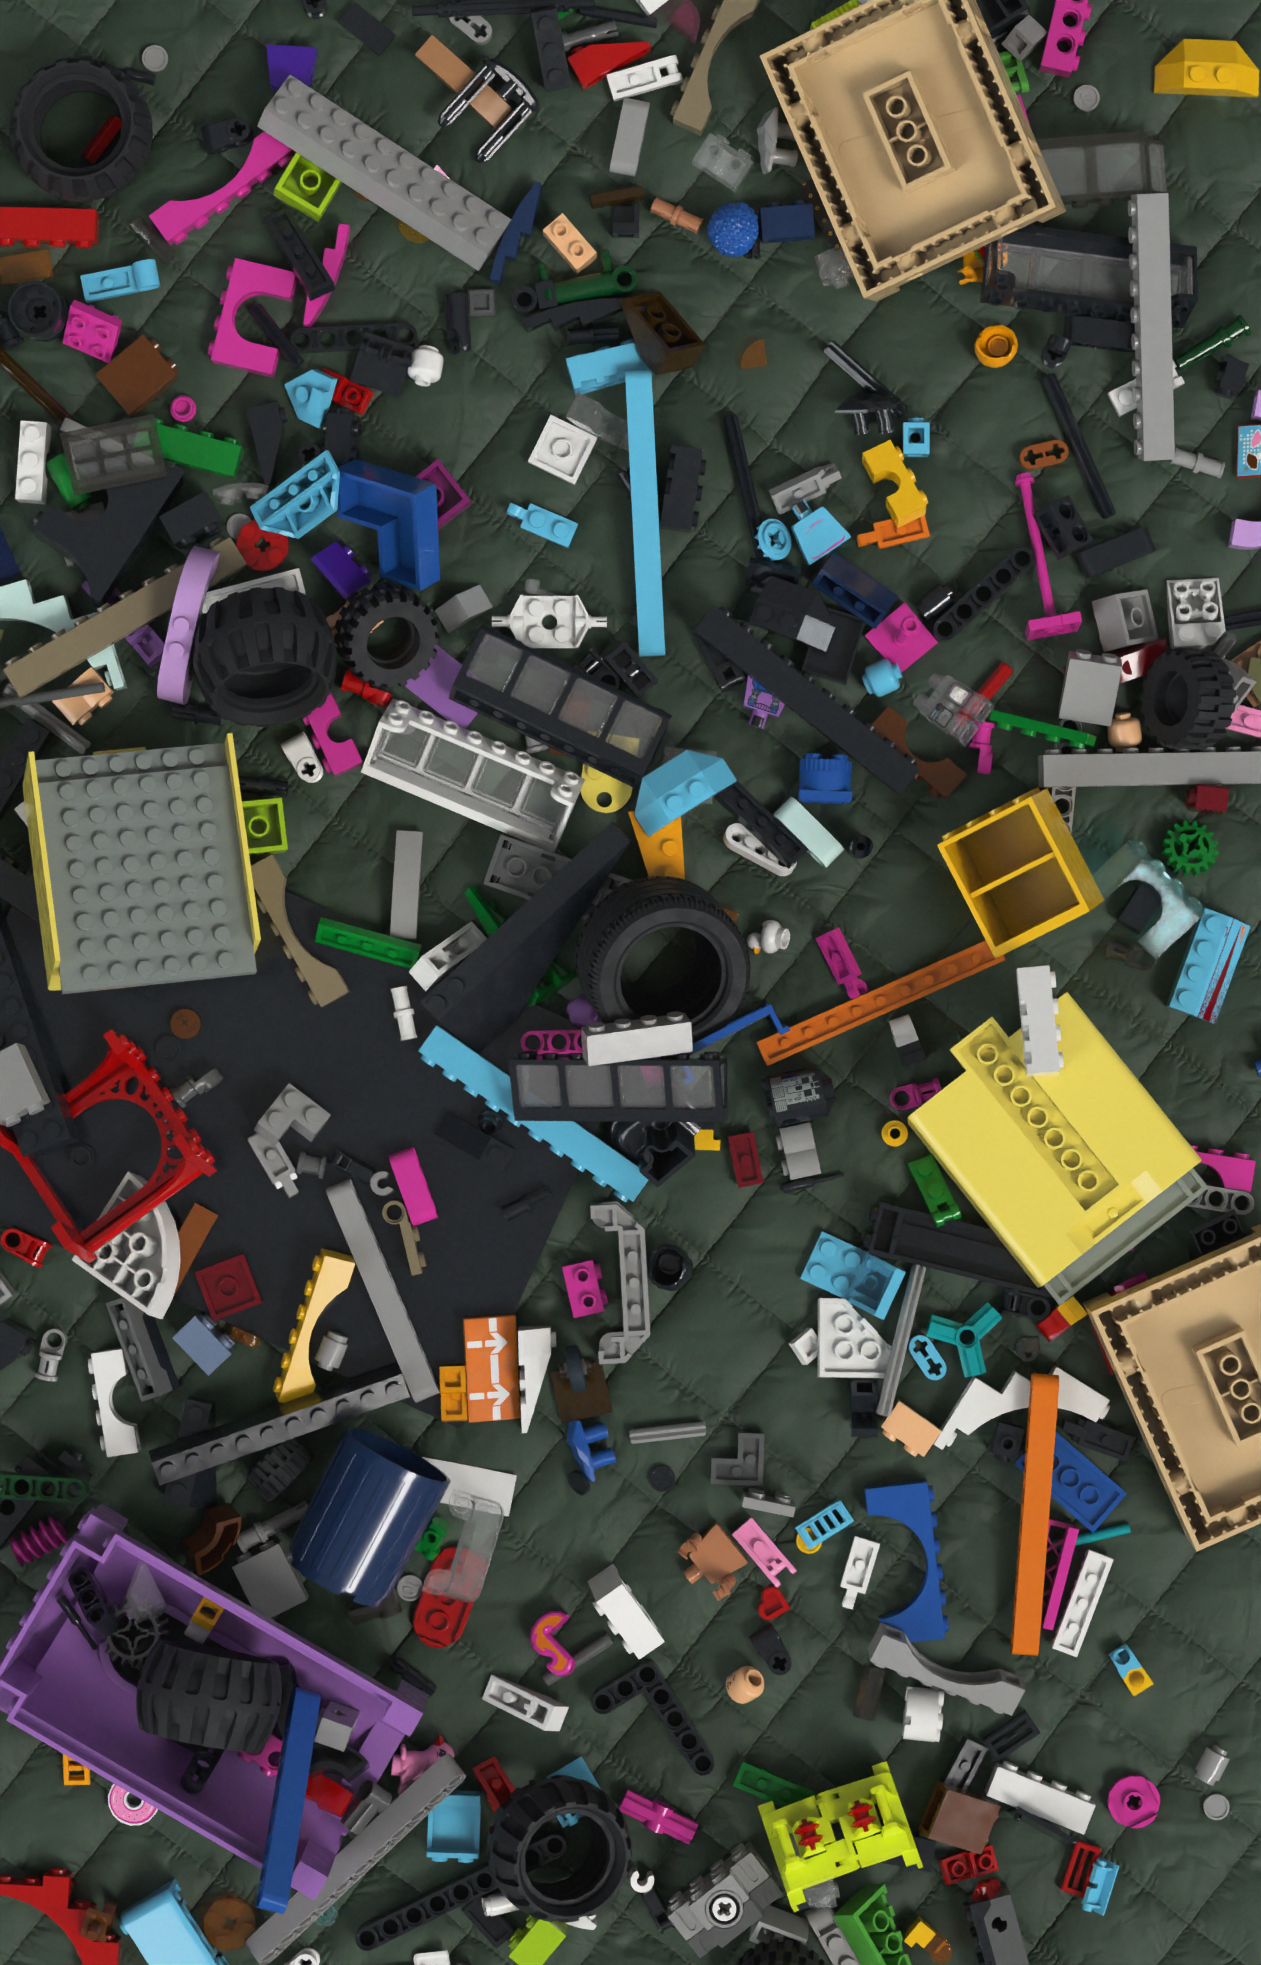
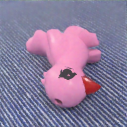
(412, 1764)

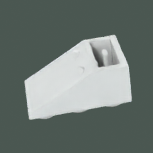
(1194, 613)

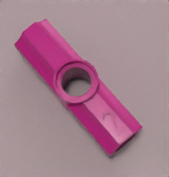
(658, 1816)

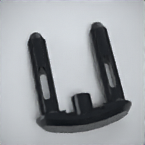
(511, 84)

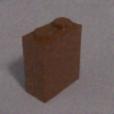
(138, 375)
(959, 1817)

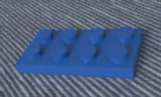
(1080, 1485)

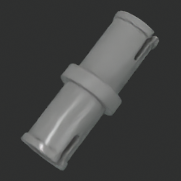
(1198, 463)

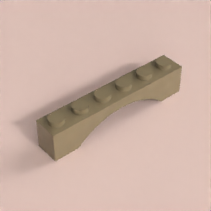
(695, 105)
(323, 979)

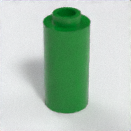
(59, 472)

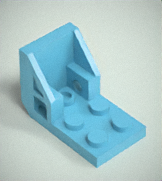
(853, 1274)

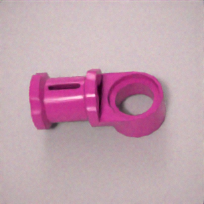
(981, 741)
(915, 1094)

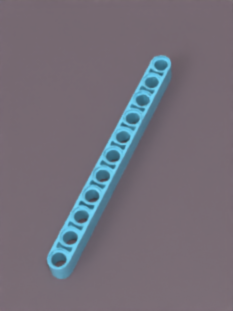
(645, 512)

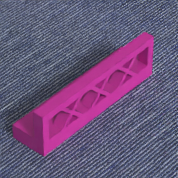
(1060, 1572)

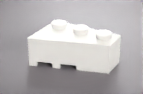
(624, 1613)

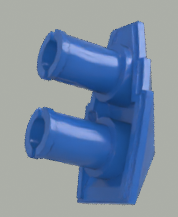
(578, 1441)

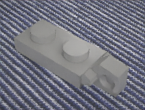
(804, 487)
(275, 1163)

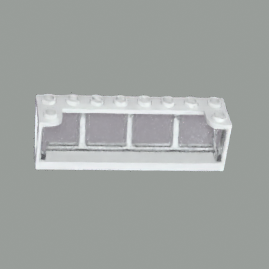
(472, 775)

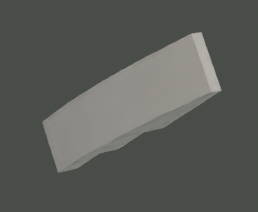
(406, 885)

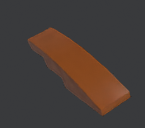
(192, 1237)

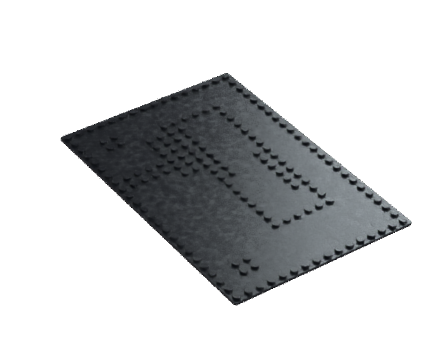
(380, 1101)

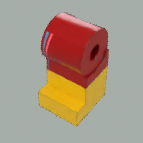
(1060, 1318)

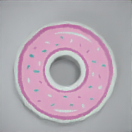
(128, 1813)

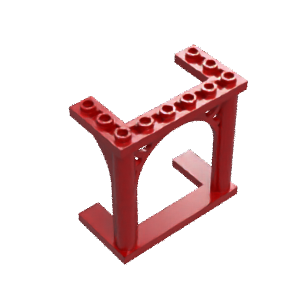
(121, 1064)

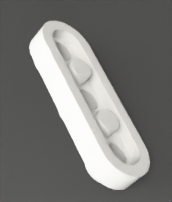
(747, 847)

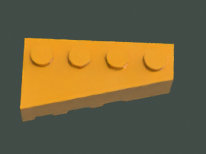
(662, 850)

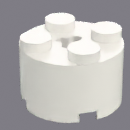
(922, 1714)

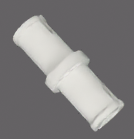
(403, 1013)

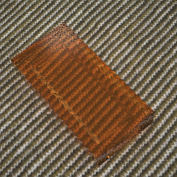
(26, 267)

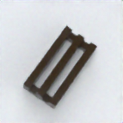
(617, 197)

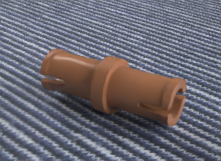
(676, 215)

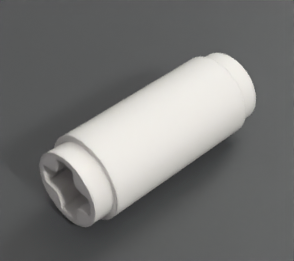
(497, 1904)

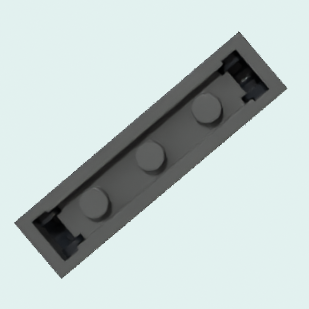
(143, 1349)

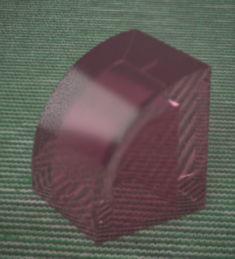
(687, 21)

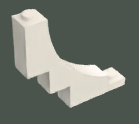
(982, 1402)

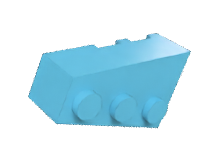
(603, 367)

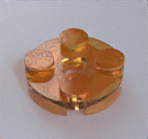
(233, 1908)

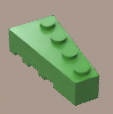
(870, 1927)

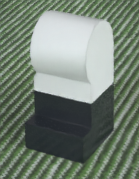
(906, 1040)

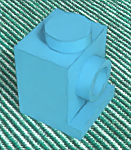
(918, 427)

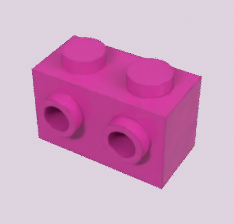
(584, 1288)

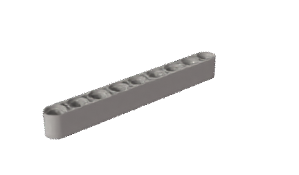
(382, 1290)

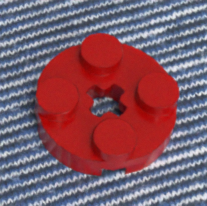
(254, 558)

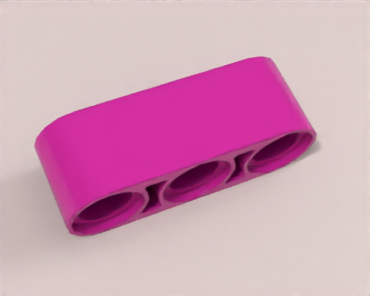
(546, 1041)
(413, 1186)

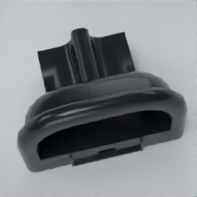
(656, 1146)

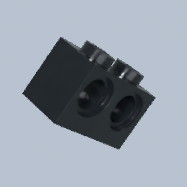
(1063, 527)

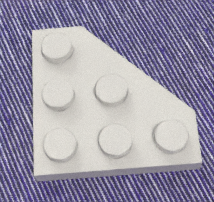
(848, 1343)

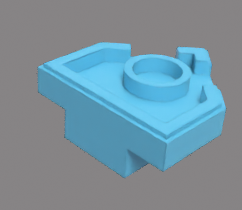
(312, 396)

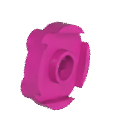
(1119, 1796)

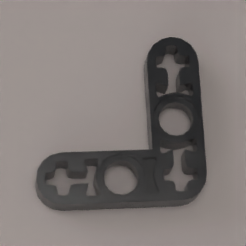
(194, 1767)

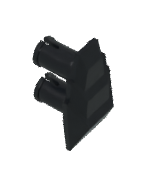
(862, 403)

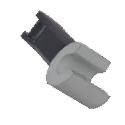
(361, 1172)

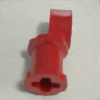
(373, 695)

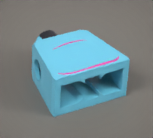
(816, 532)

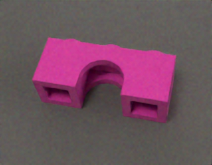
(338, 756)

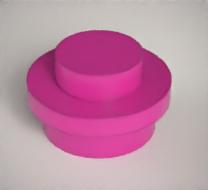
(183, 408)

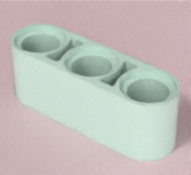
(809, 831)

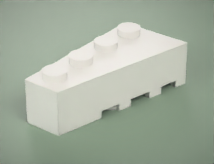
(1038, 1021)

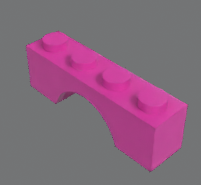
(1233, 1171)

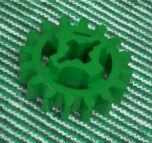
(1178, 841)

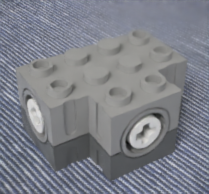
(724, 1900)

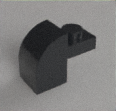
(863, 1408)

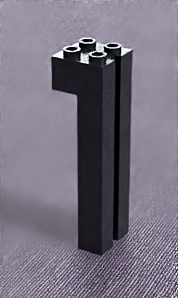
(951, 1248)

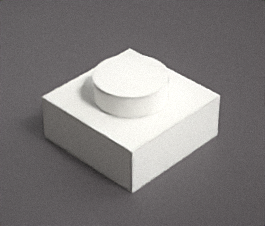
(805, 1346)

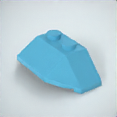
(301, 499)
(679, 788)

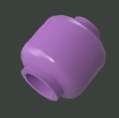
(581, 1012)

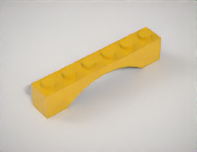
(330, 1278)

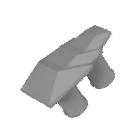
(768, 132)

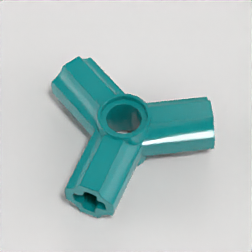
(970, 1353)

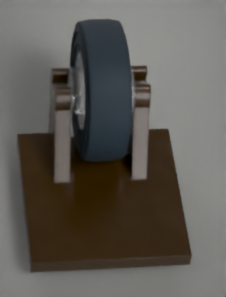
(580, 1387)

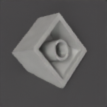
(1125, 620)

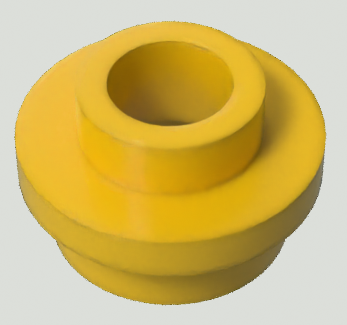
(886, 1133)

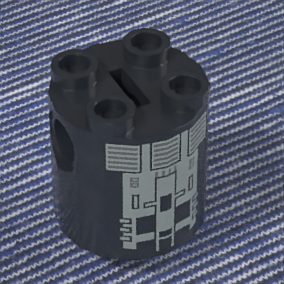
(798, 1096)

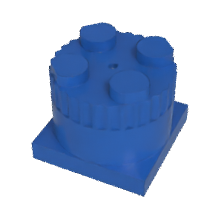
(825, 779)

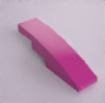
(333, 262)

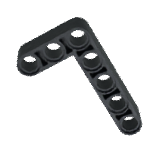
(663, 1709)

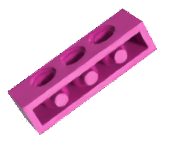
(1052, 59)

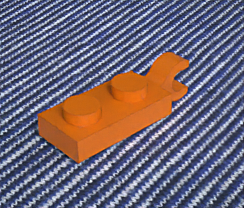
(888, 535)

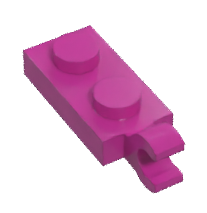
(842, 962)

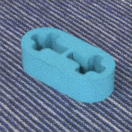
(932, 1353)

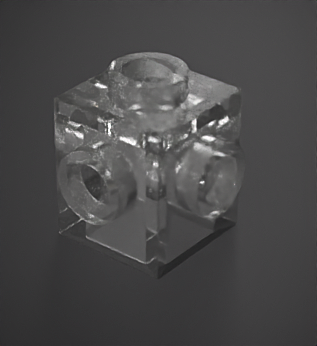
(834, 268)

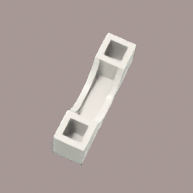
(119, 1434)

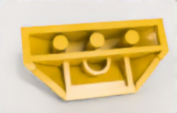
(1207, 69)

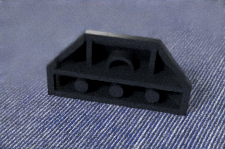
(787, 612)

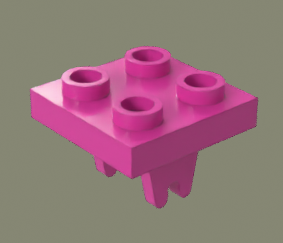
(92, 331)

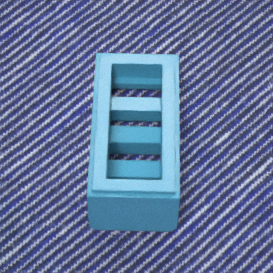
(836, 1504)

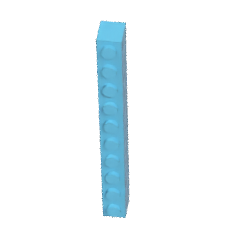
(564, 1136)

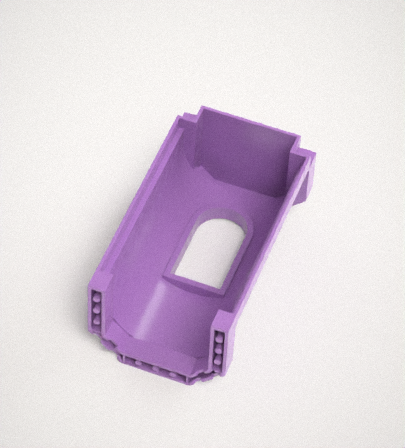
(88, 1705)

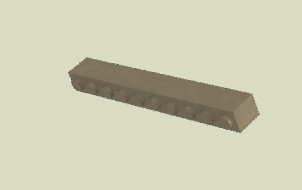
(110, 624)

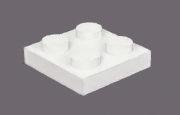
(562, 449)

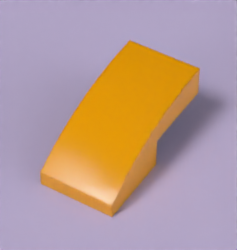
(453, 1393)

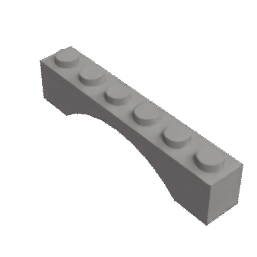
(991, 1688)

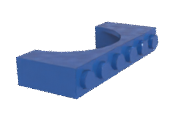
(910, 1504)

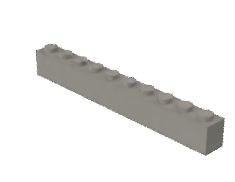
(1152, 326)
(1149, 768)

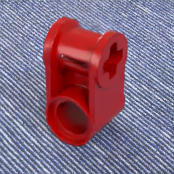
(27, 1246)

